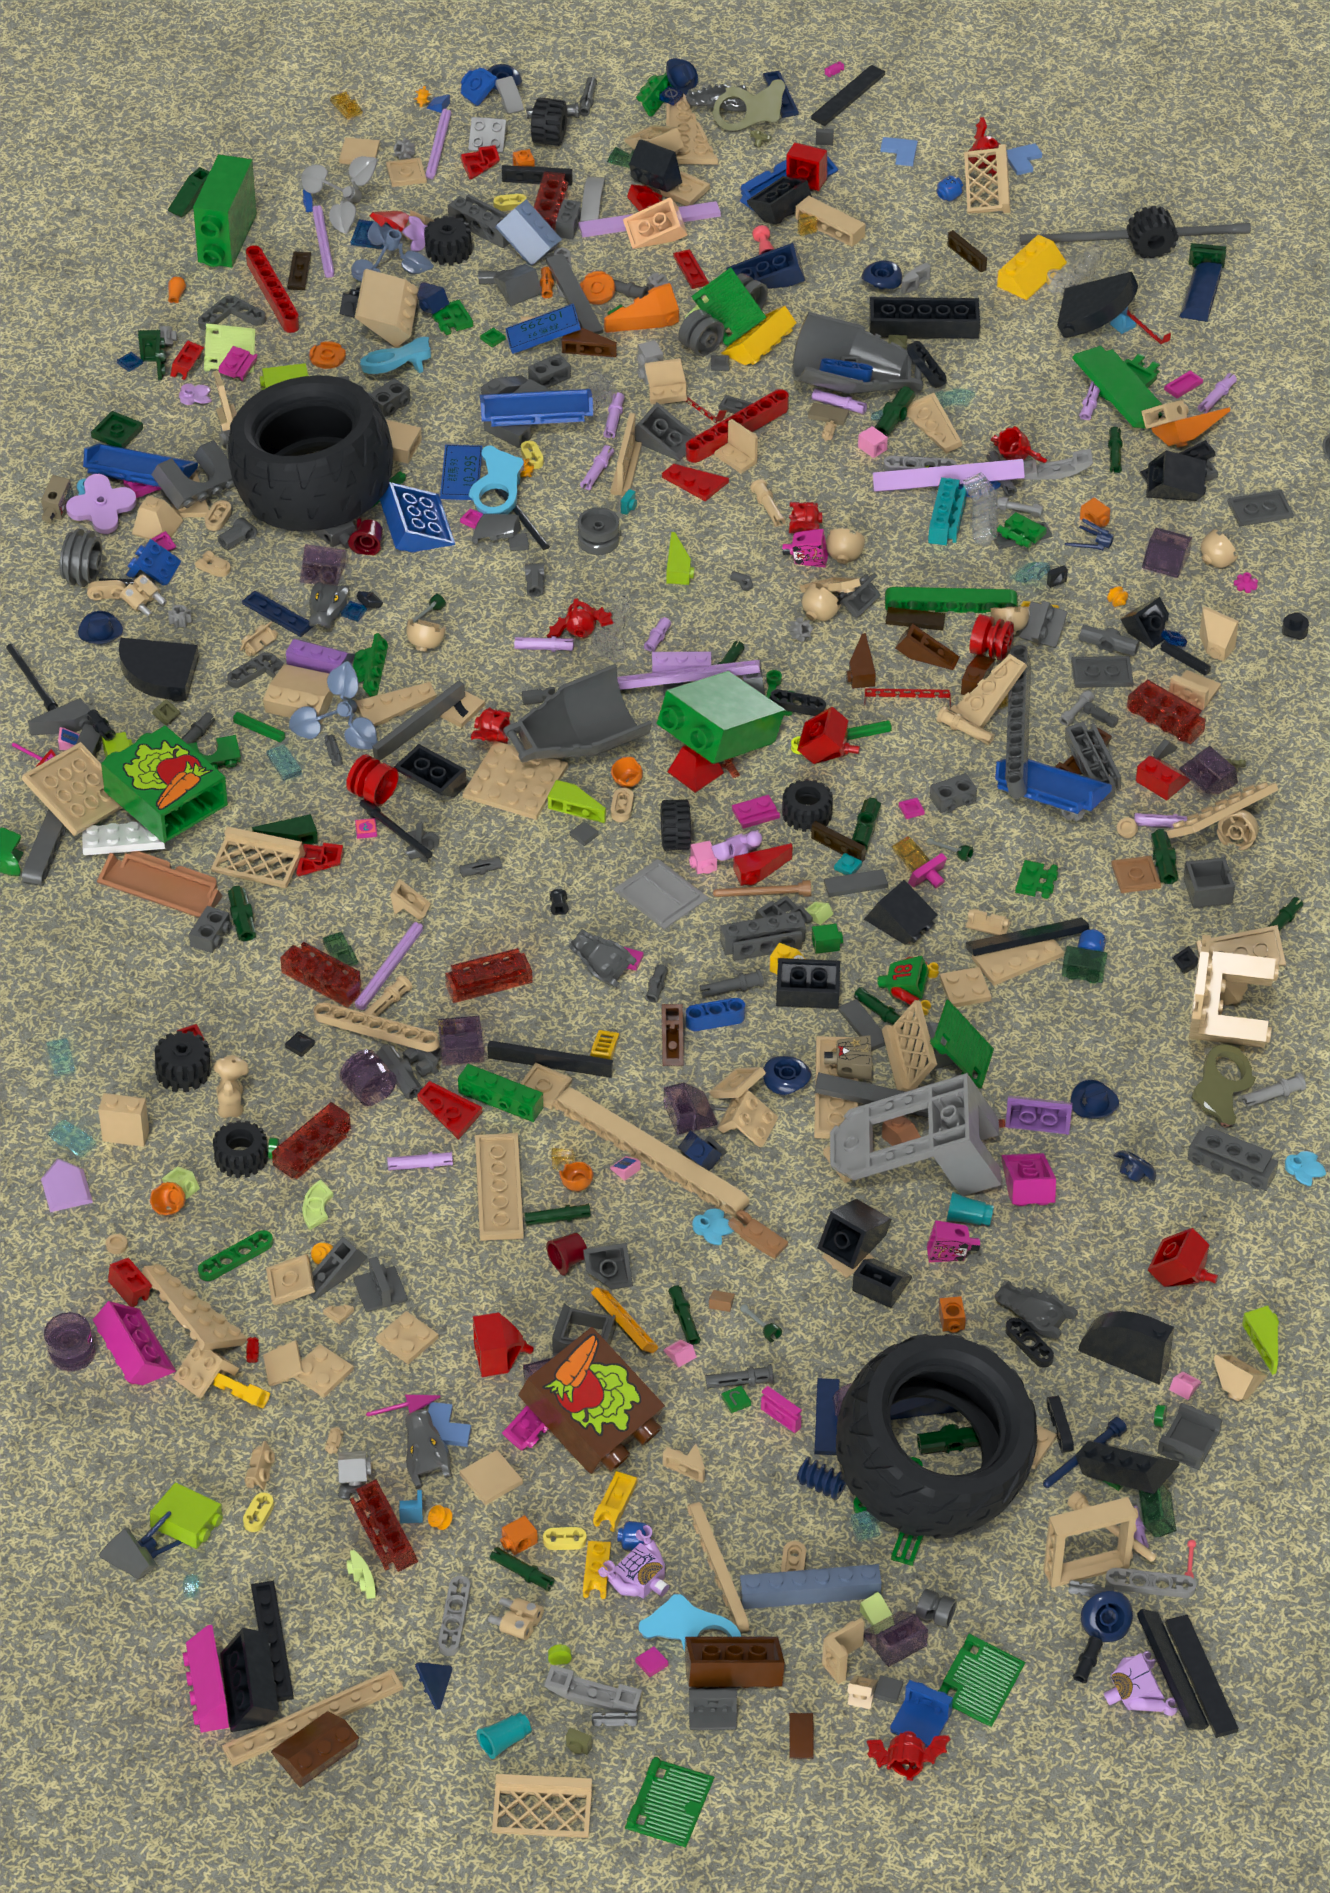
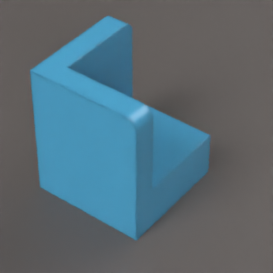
(1123, 323)
(411, 1510)

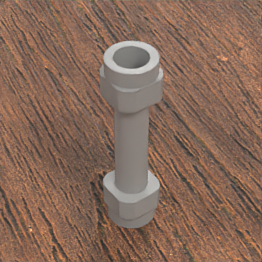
(1035, 510)
(1067, 717)

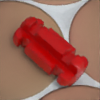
(252, 1350)

